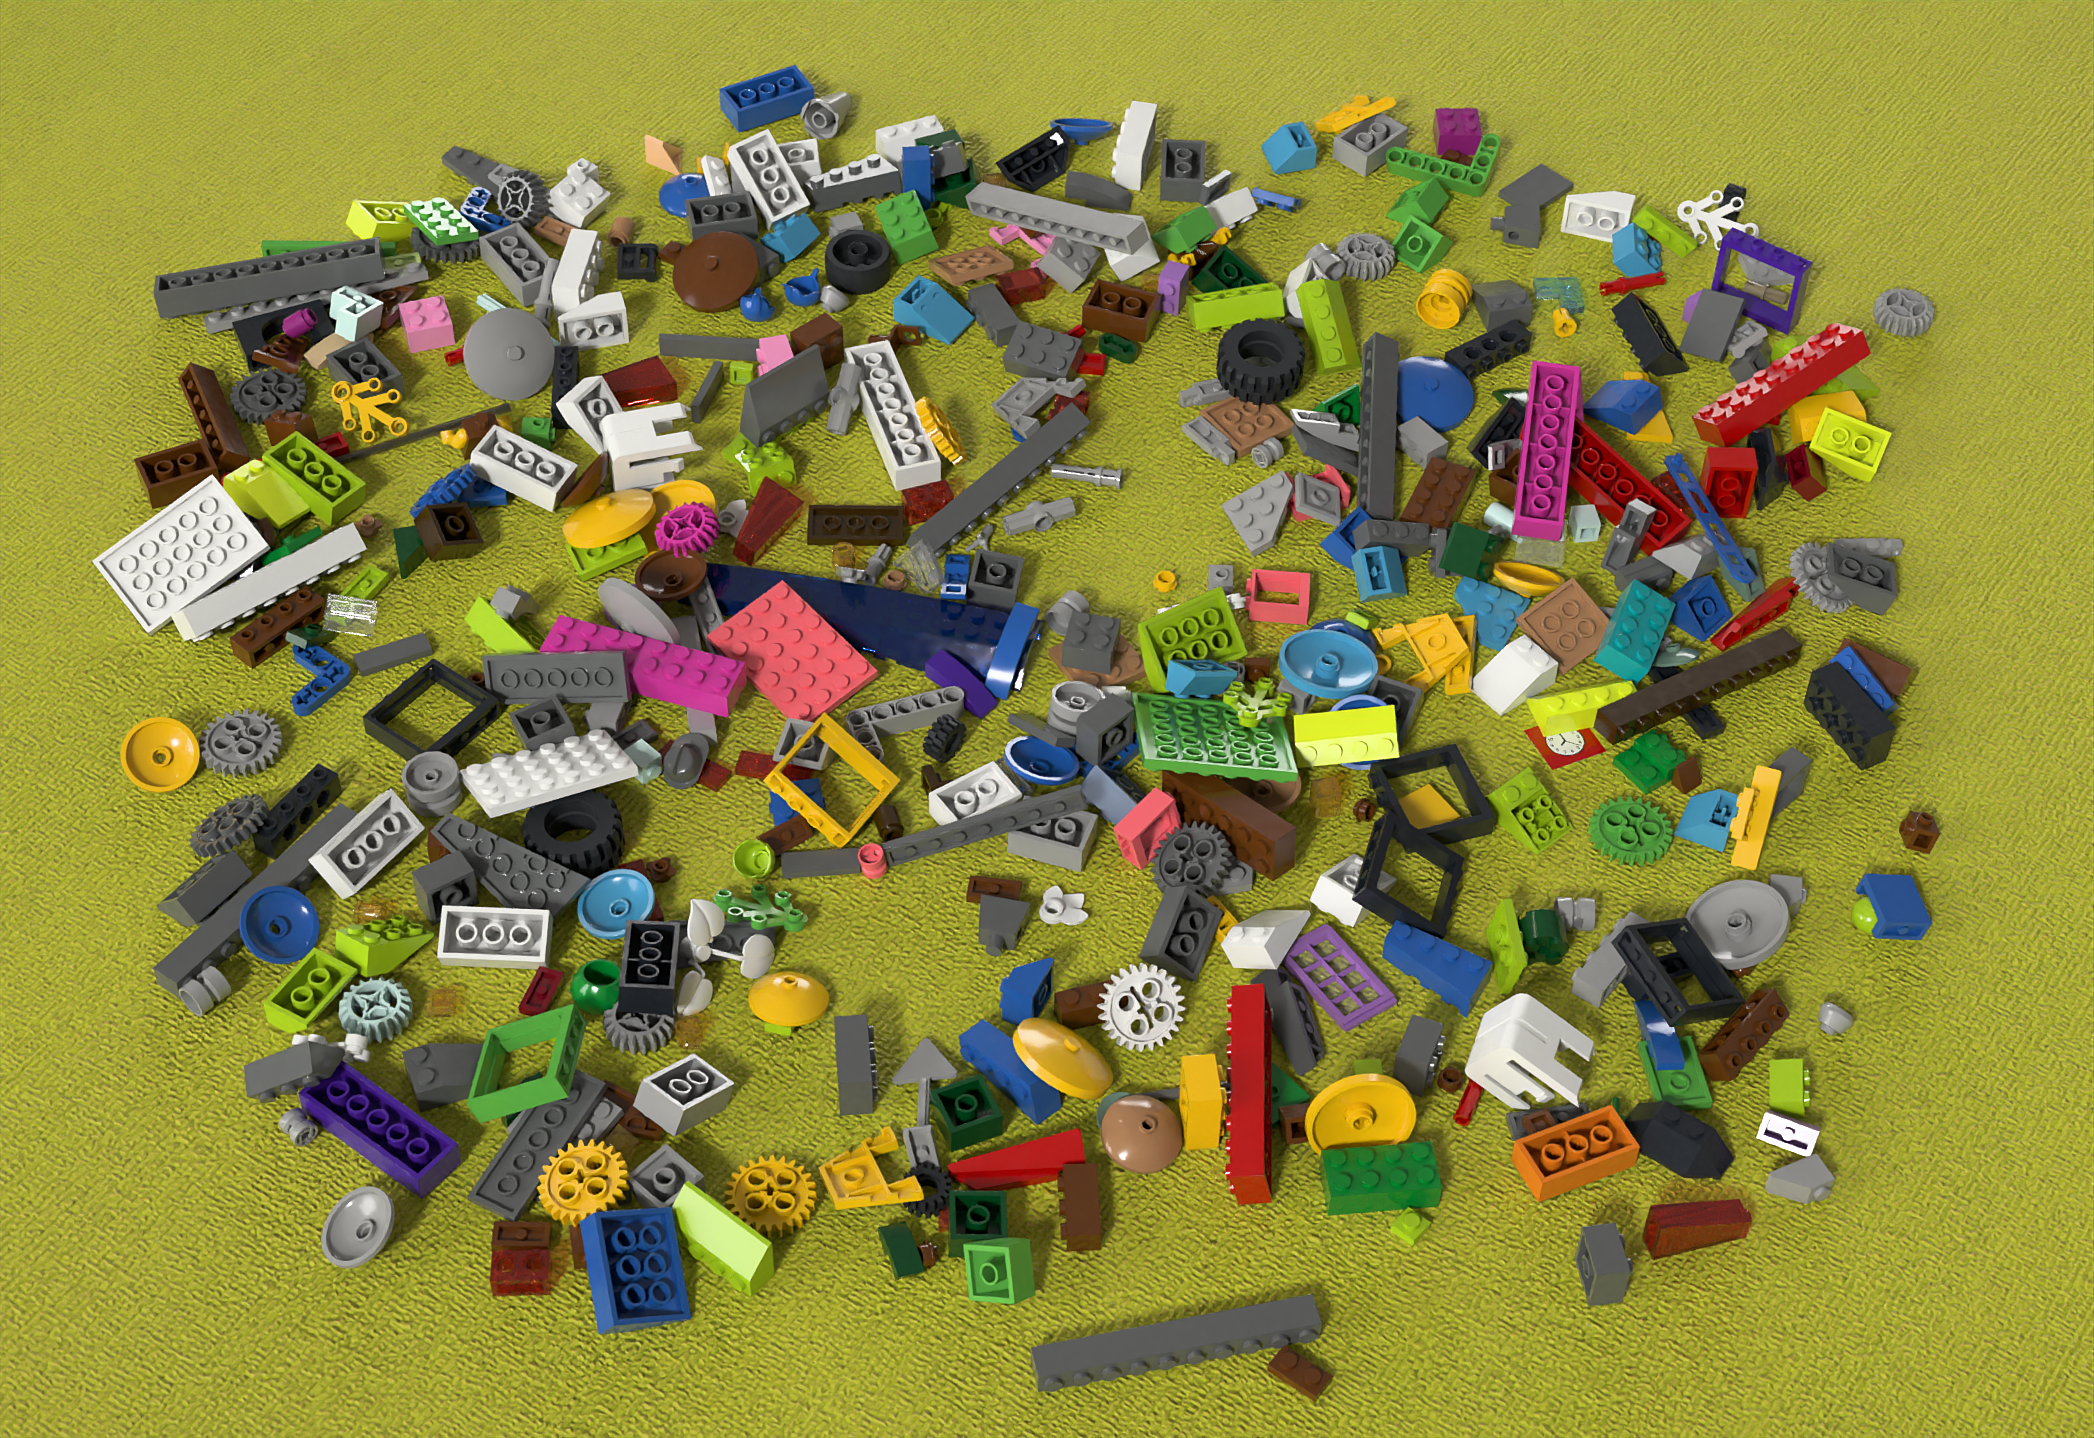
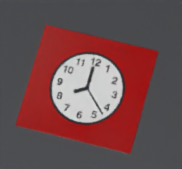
(1565, 747)

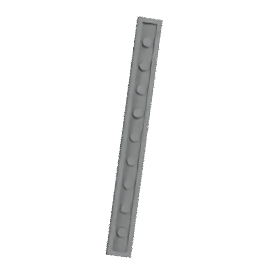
(393, 278)

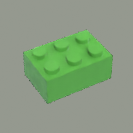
(906, 227)

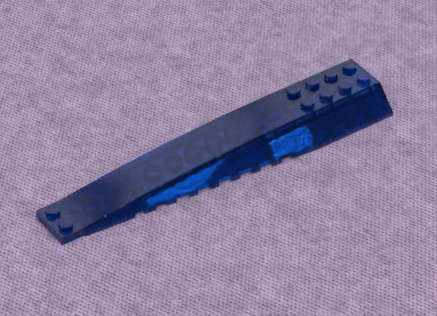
(882, 619)

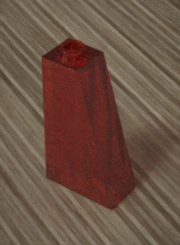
(642, 383)
(767, 520)
(1693, 1226)

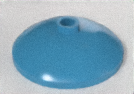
(609, 896)

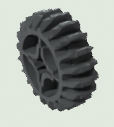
(529, 199)

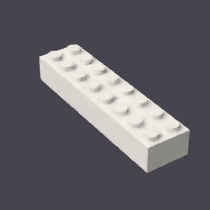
(893, 418)
(265, 584)

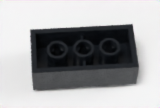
(1849, 716)
(649, 967)

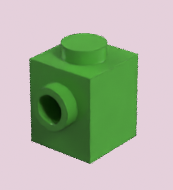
(538, 431)

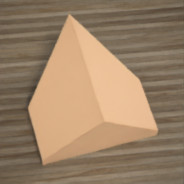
(663, 155)

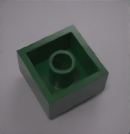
(966, 1112)
(974, 1218)

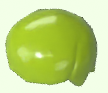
(753, 859)
(1863, 915)

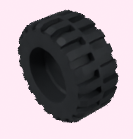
(1255, 382)
(577, 811)

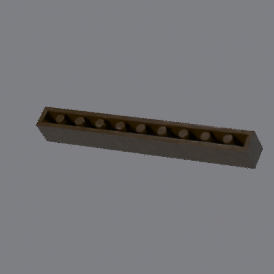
(1697, 686)

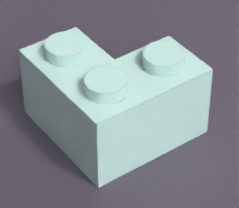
(355, 313)

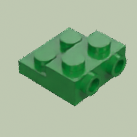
(1649, 761)

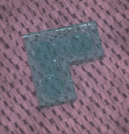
(1561, 288)

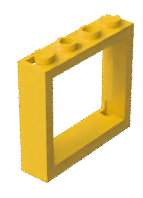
(853, 754)

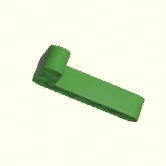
(1448, 169)

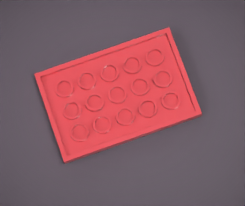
(793, 654)

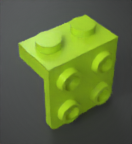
(767, 461)

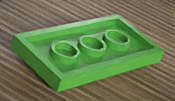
(440, 221)

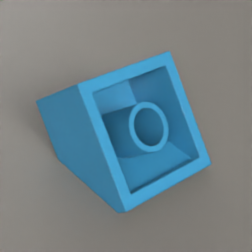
(1198, 678)

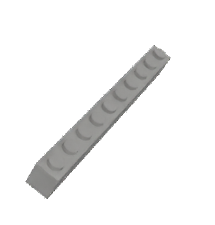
(1057, 218)

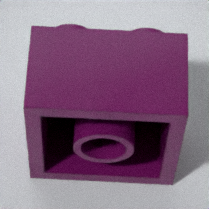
(1457, 130)

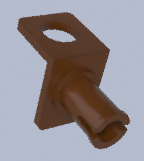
(898, 338)

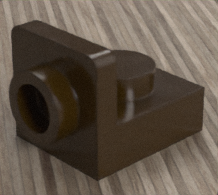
(931, 780)

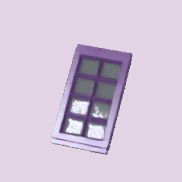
(1337, 978)

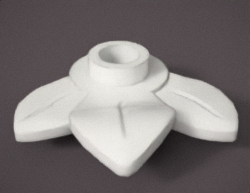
(735, 514)
(1062, 907)

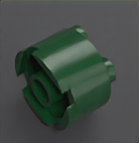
(1544, 936)

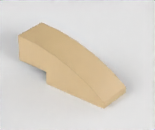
(317, 354)

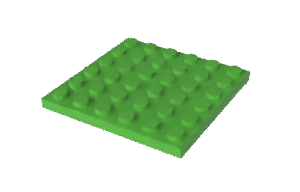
(1209, 740)

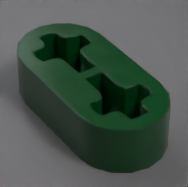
(1118, 348)

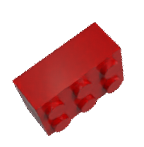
(1728, 480)

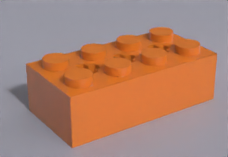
(1575, 1153)

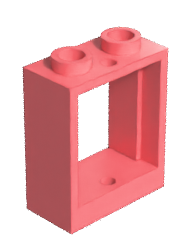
(1278, 582)
(1137, 848)

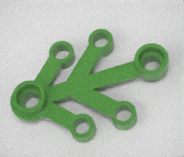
(792, 919)

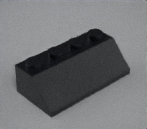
(1648, 337)

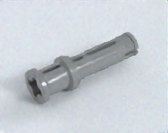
(544, 301)
(1098, 476)

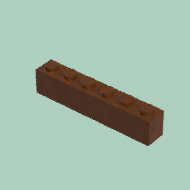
(214, 417)

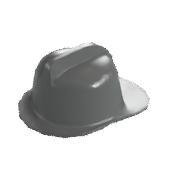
(685, 760)

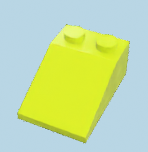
(380, 220)
(1849, 444)
(264, 493)

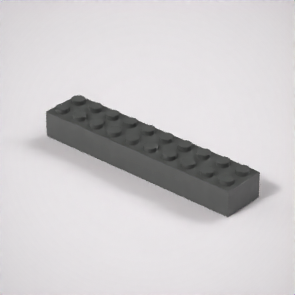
(269, 278)

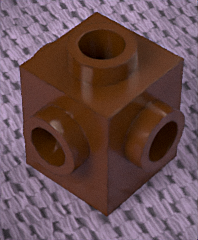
(1919, 832)

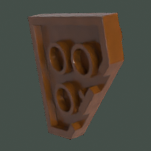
(390, 302)

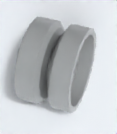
(1068, 702)
(432, 784)

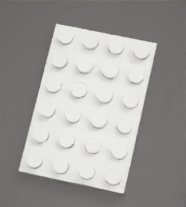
(181, 554)
(547, 773)

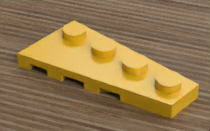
(1657, 428)

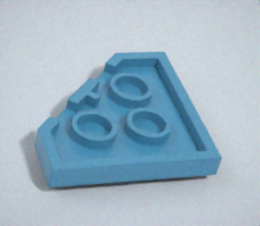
(1493, 609)

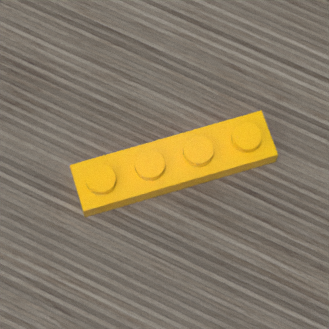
(1459, 678)

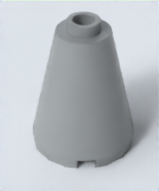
(826, 114)

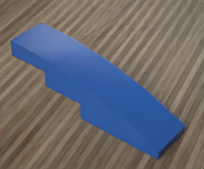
(1660, 1038)

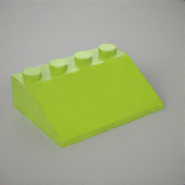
(1848, 380)
(1190, 632)

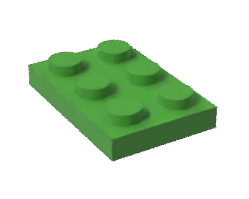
(1682, 1088)

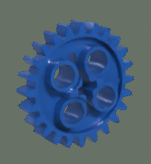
(445, 489)

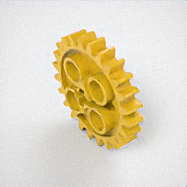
(940, 430)
(583, 1182)
(771, 1195)

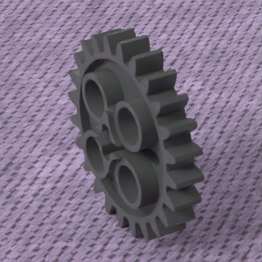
(457, 251)
(267, 392)
(228, 825)
(1192, 859)

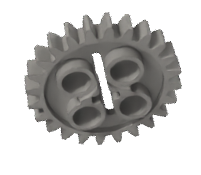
(1811, 574)
(240, 743)

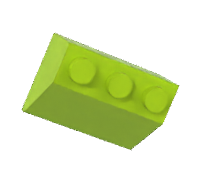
(307, 991)

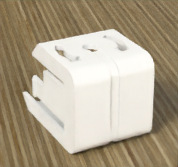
(633, 437)
(1521, 1040)

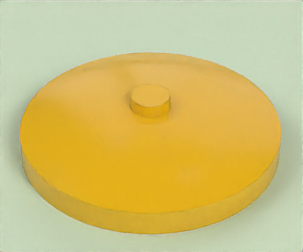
(666, 498)
(609, 518)
(1062, 1058)
(1360, 1113)

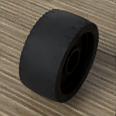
(857, 262)

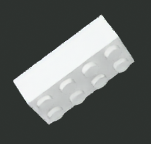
(1134, 145)
(768, 178)
(577, 271)
(523, 468)
(366, 844)
(495, 937)

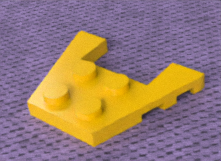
(1353, 113)
(1434, 644)
(857, 1182)

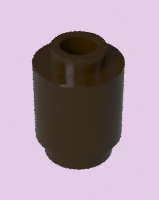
(888, 822)

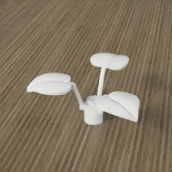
(703, 924)

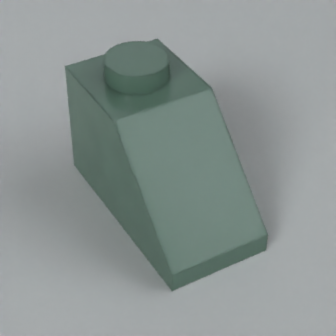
(1746, 591)

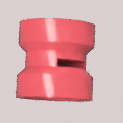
(872, 861)

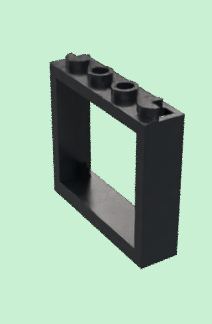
(458, 737)
(1482, 818)
(1385, 906)
(1633, 949)

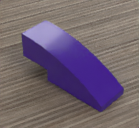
(949, 672)

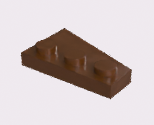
(633, 1119)

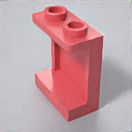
(1331, 476)

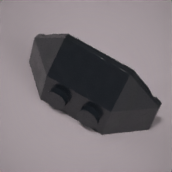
(1037, 161)
(1501, 426)
(1771, 467)
(1679, 1141)

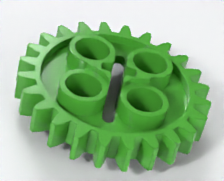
(1630, 831)

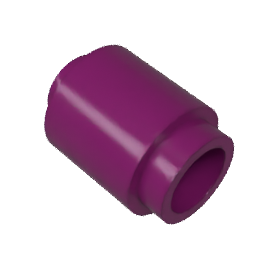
(299, 323)

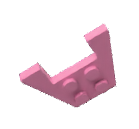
(1012, 232)

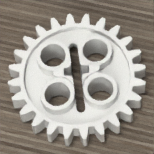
(1162, 995)

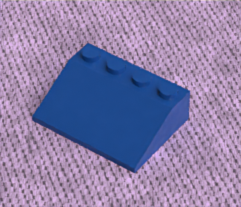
(634, 1269)

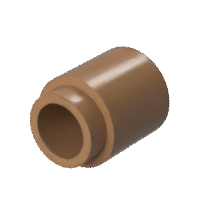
(621, 231)

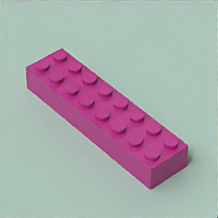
(1545, 451)
(658, 667)

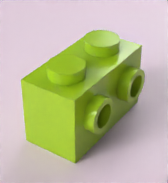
(1787, 1087)

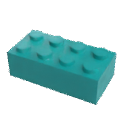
(1634, 632)

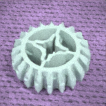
(378, 1017)

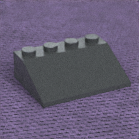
(784, 397)

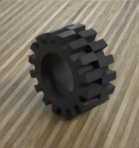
(1731, 192)
(944, 738)
(933, 1178)

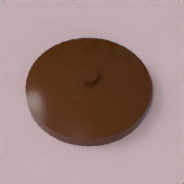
(716, 272)

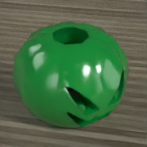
(596, 986)

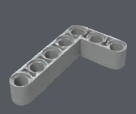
(901, 716)

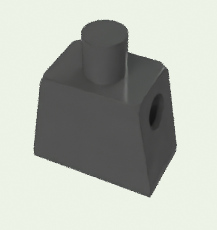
(1519, 225)
(1002, 923)

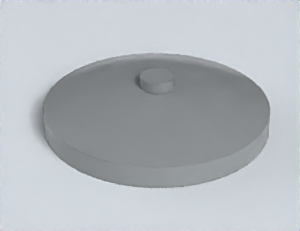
(509, 354)
(636, 611)
(1740, 922)

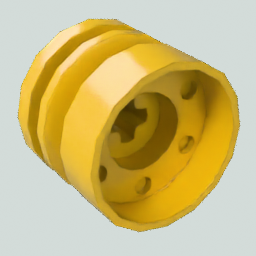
(1444, 299)

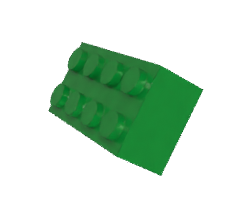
(1380, 1178)

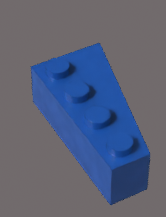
(1438, 965)
(998, 1061)

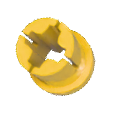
(1564, 319)

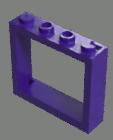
(1755, 308)

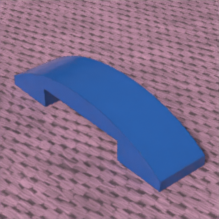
(956, 577)
(1010, 650)

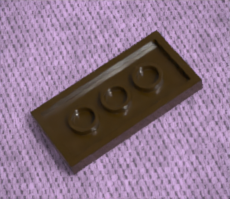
(855, 524)

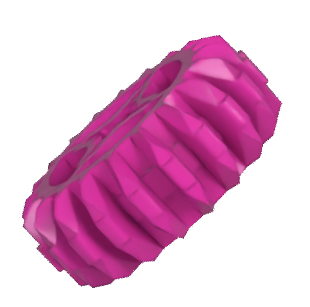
(688, 527)

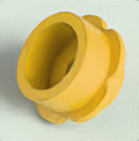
(1165, 581)

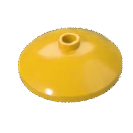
(1527, 578)
(155, 738)
(788, 999)

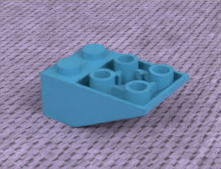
(932, 310)

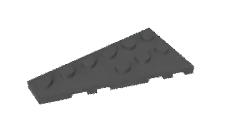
(510, 871)

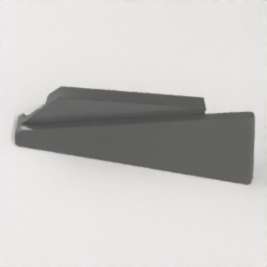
(1292, 1019)

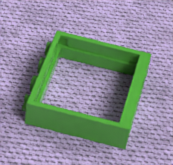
(565, 1025)

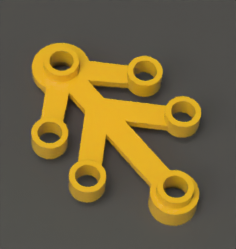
(366, 407)

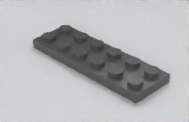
(569, 675)
(513, 1173)

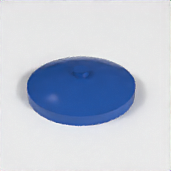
(1433, 392)

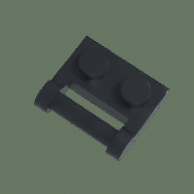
(630, 262)

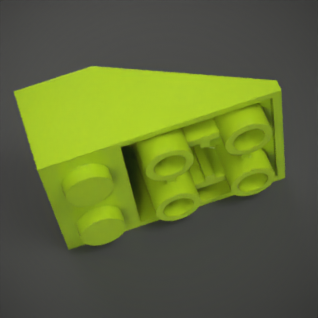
(1528, 811)
(380, 944)

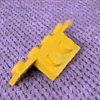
(1754, 817)

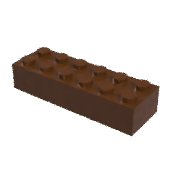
(1252, 830)

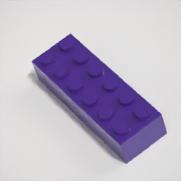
(381, 1129)

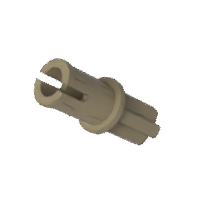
(1765, 292)

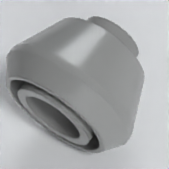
(833, 299)
(1834, 1019)

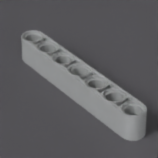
(698, 721)

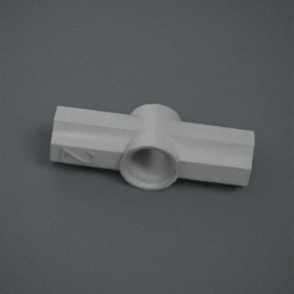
(844, 399)
(1039, 516)

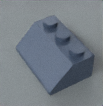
(1112, 793)

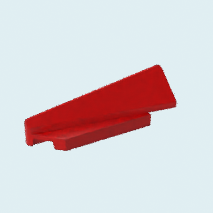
(1758, 613)
(1020, 1164)

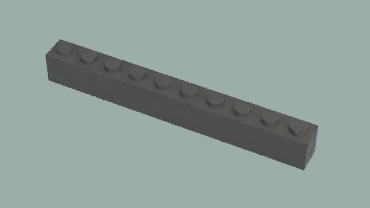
(1378, 427)
(1002, 480)
(221, 934)
(1175, 1343)

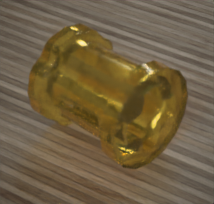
(1150, 277)
(368, 912)

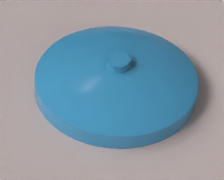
(1327, 663)

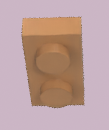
(553, 230)

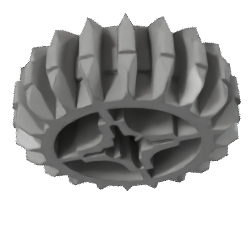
(1366, 256)
(1903, 312)
(637, 1030)

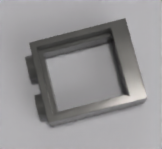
(1794, 771)

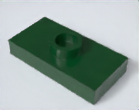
(309, 636)

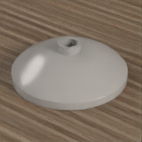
(358, 1227)

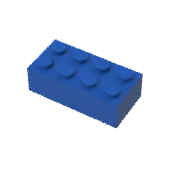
(765, 98)

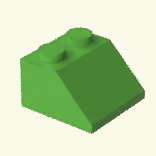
(1419, 201)
(1186, 230)
(1420, 245)
(999, 1270)

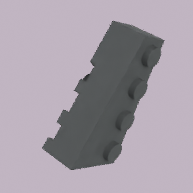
(852, 183)

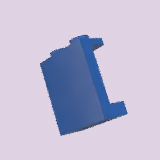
(1896, 906)

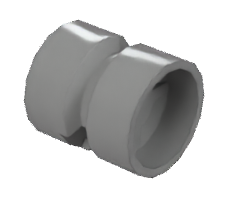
(1328, 262)
(1060, 613)
(1576, 913)
(202, 993)

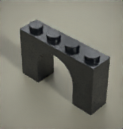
(256, 331)

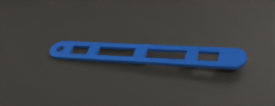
(1676, 465)

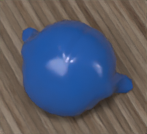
(803, 290)
(756, 307)

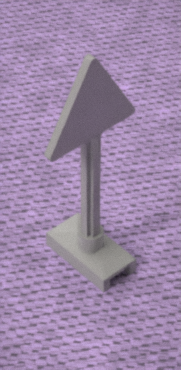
(923, 1067)

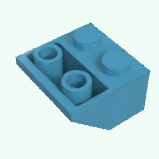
(1290, 149)
(790, 237)
(1635, 252)
(1378, 573)
(1709, 819)

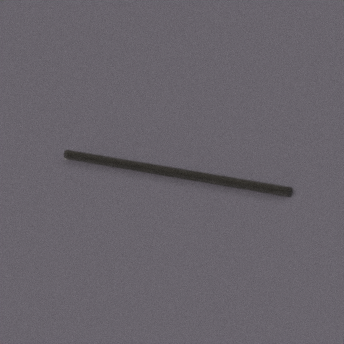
(415, 436)

